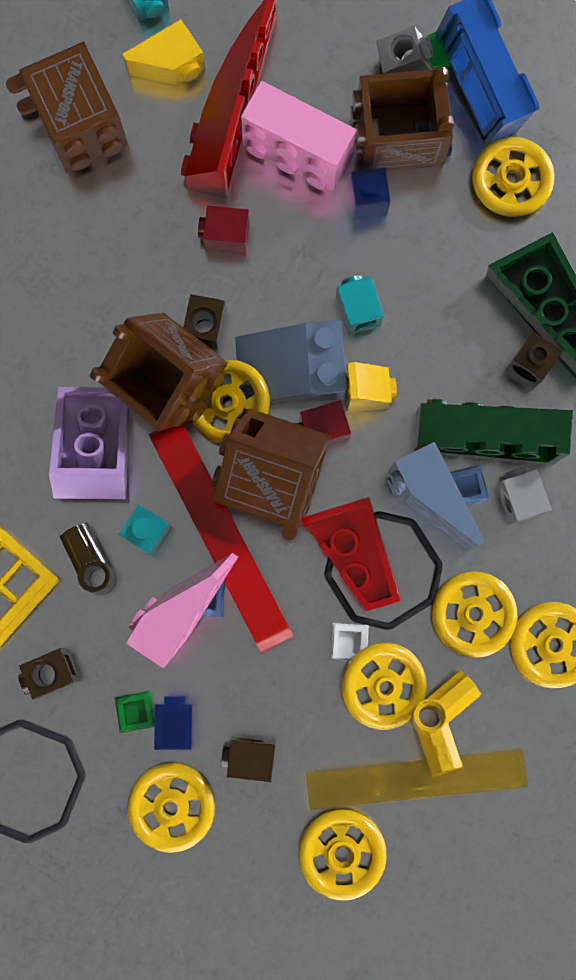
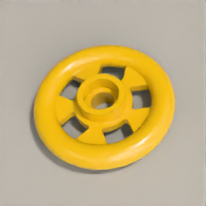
(534, 158)
(240, 374)
(448, 629)
(523, 640)
(354, 680)
(195, 826)
(325, 881)

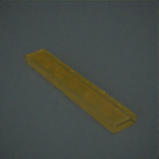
(413, 780)

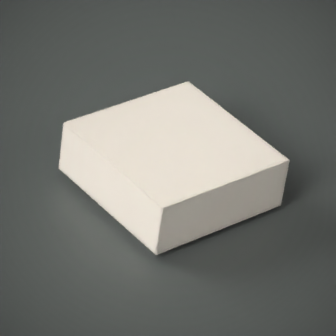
(348, 640)

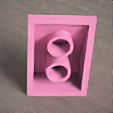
(170, 620)

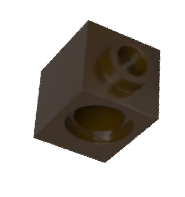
(206, 308)
(534, 360)
(63, 668)
(249, 759)

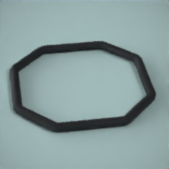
(434, 588)
(74, 793)

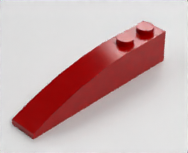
(219, 131)

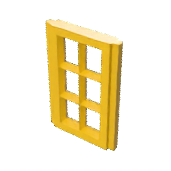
(32, 595)

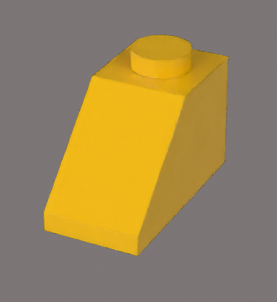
(166, 56)
(369, 387)

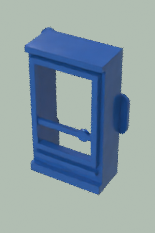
(485, 69)

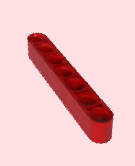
(221, 536)

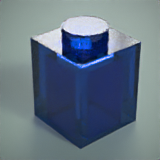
(369, 193)
(174, 724)

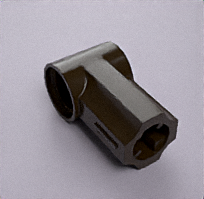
(87, 557)

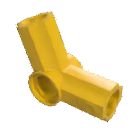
(438, 740)

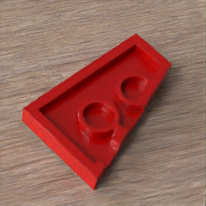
(357, 550)

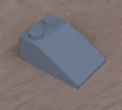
(297, 362)
(431, 491)

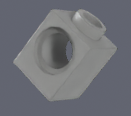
(396, 45)
(523, 495)

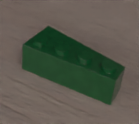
(543, 290)
(494, 431)

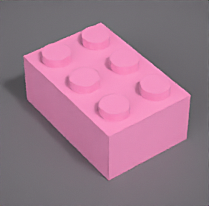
(297, 137)

